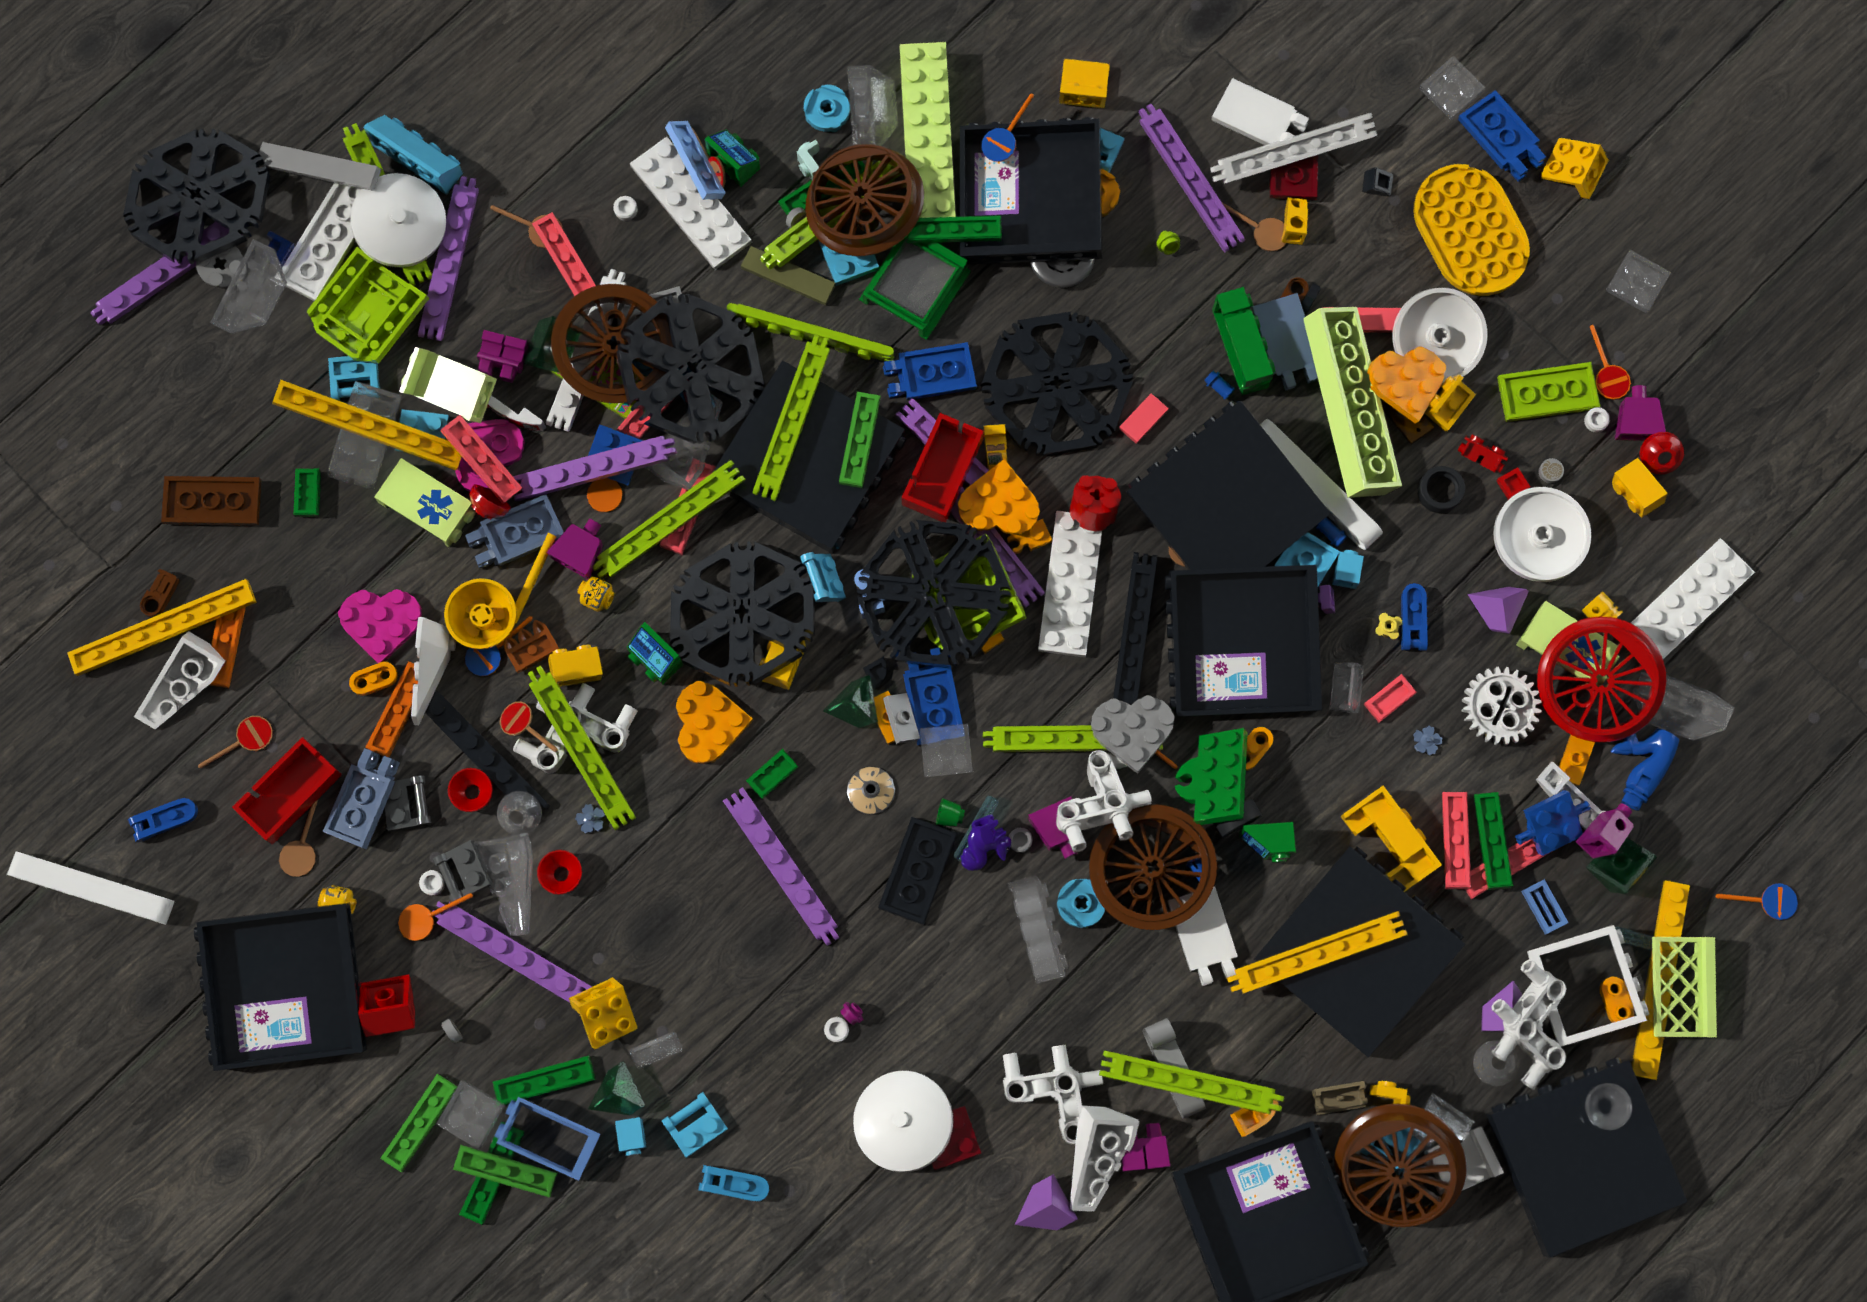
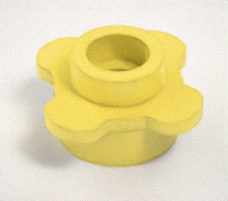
(1382, 629)

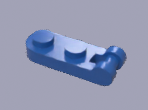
(1414, 617)
(163, 818)

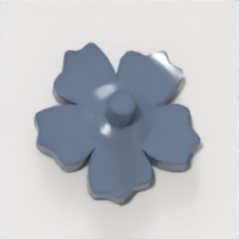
(1427, 741)
(590, 819)

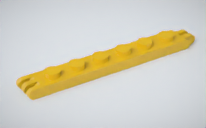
(1317, 953)

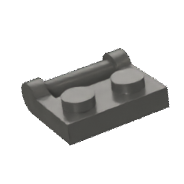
(398, 805)
(469, 868)

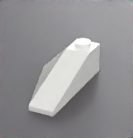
(434, 650)
(185, 674)
(1100, 1145)

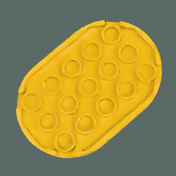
(1471, 230)

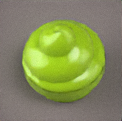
(1168, 242)

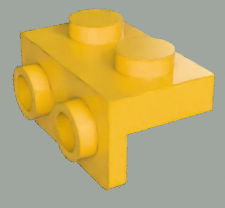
(1450, 402)
(1389, 1090)

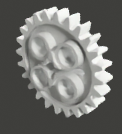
(1520, 714)

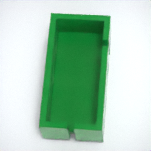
(1243, 341)

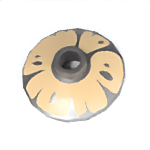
(871, 802)

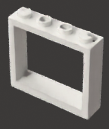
(1631, 983)

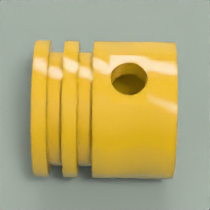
(1601, 607)

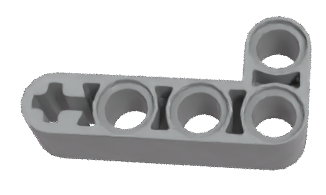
(1165, 1050)

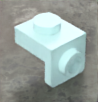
(804, 155)

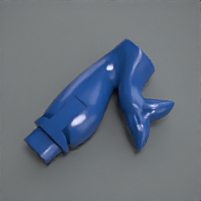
(1649, 773)

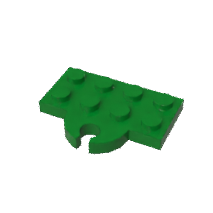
(1216, 777)

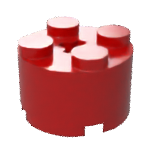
(1095, 502)

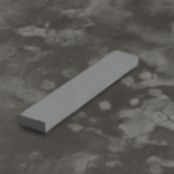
(319, 166)

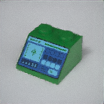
(736, 159)
(654, 654)
(1271, 840)

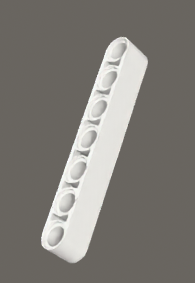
(1343, 510)
(90, 888)

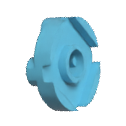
(820, 97)
(1067, 905)

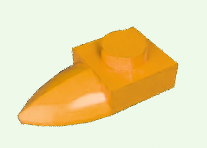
(1249, 1121)

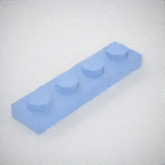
(695, 160)

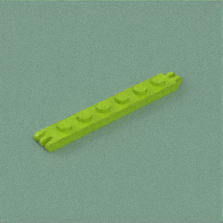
(361, 151)
(801, 235)
(800, 330)
(792, 417)
(668, 520)
(1042, 739)
(580, 747)
(1190, 1083)

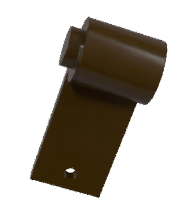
(1409, 429)

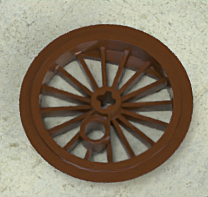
(852, 200)
(576, 307)
(1178, 826)
(1387, 1120)

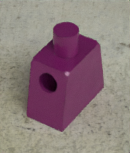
(1639, 416)
(578, 548)
(1045, 825)
(1607, 832)

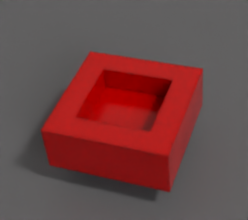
(1513, 483)

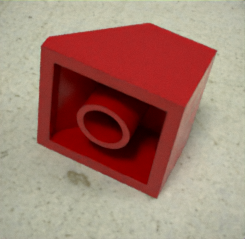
(386, 1005)

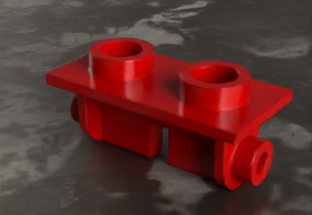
(1492, 456)

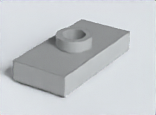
(901, 718)

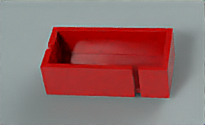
(942, 468)
(287, 791)

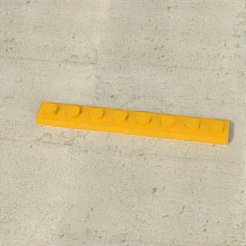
(366, 424)
(161, 627)
(1668, 924)

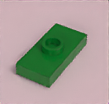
(307, 492)
(772, 774)

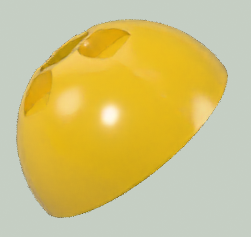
(469, 608)

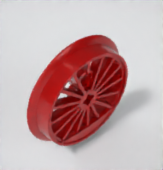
(1639, 646)

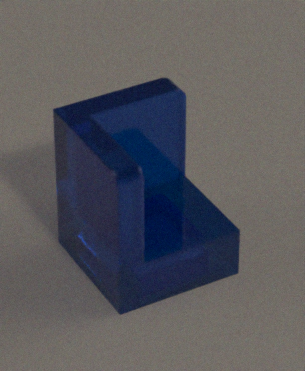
(281, 246)

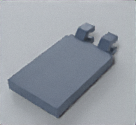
(1286, 338)
(515, 533)
(362, 799)

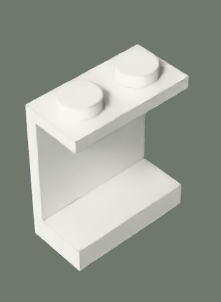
(1480, 1160)

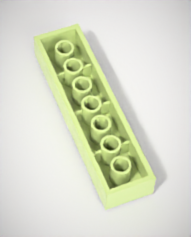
(928, 124)
(1350, 404)

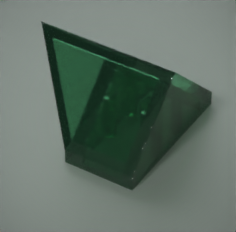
(855, 704)
(617, 1093)

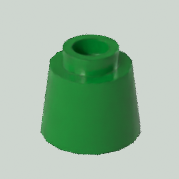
(949, 813)

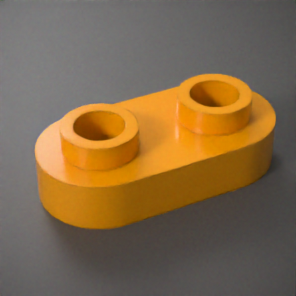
(374, 679)
(1257, 751)
(1615, 1001)

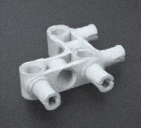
(595, 727)
(1097, 809)
(1525, 1023)
(1047, 1085)

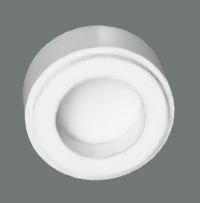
(625, 208)
(1597, 419)
(432, 883)
(836, 1029)

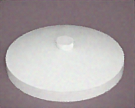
(398, 220)
(1444, 324)
(1542, 534)
(903, 1121)

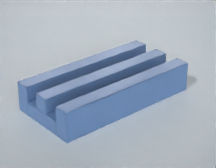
(1555, 906)

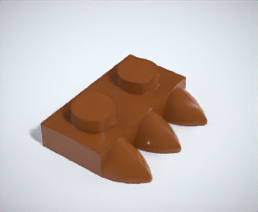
(531, 648)

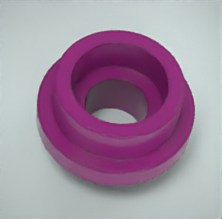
(852, 1013)

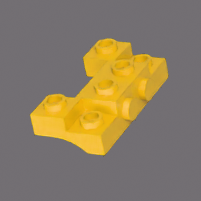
(1398, 835)

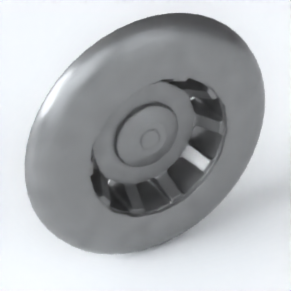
(1058, 274)

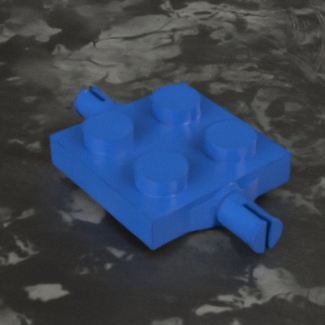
(1553, 822)

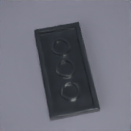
(917, 871)

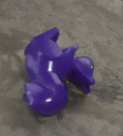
(983, 839)

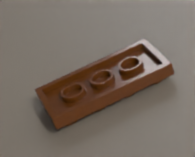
(211, 500)

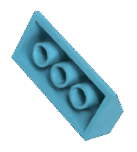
(414, 153)

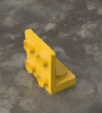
(1084, 83)
(1576, 164)
(604, 1012)

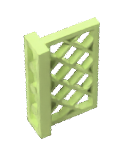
(1704, 987)

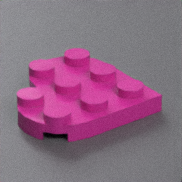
(504, 442)
(380, 623)

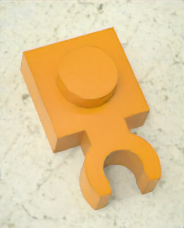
(1035, 538)

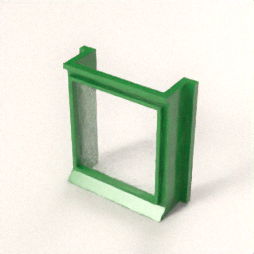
(917, 283)

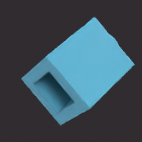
(1348, 569)
(631, 1136)

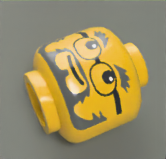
(596, 594)
(337, 895)

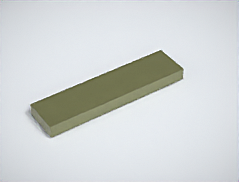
(790, 277)

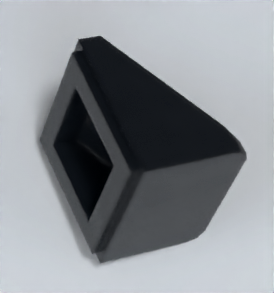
(1377, 182)

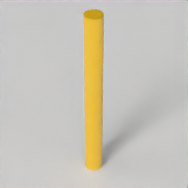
(533, 575)

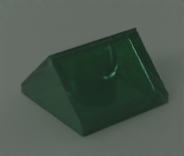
(540, 350)
(1622, 870)

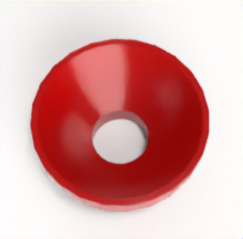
(1657, 444)
(486, 503)
(464, 779)
(551, 863)

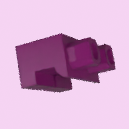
(502, 353)
(1155, 1151)

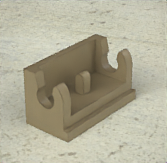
(1339, 1098)

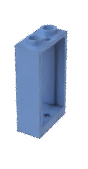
(513, 1110)

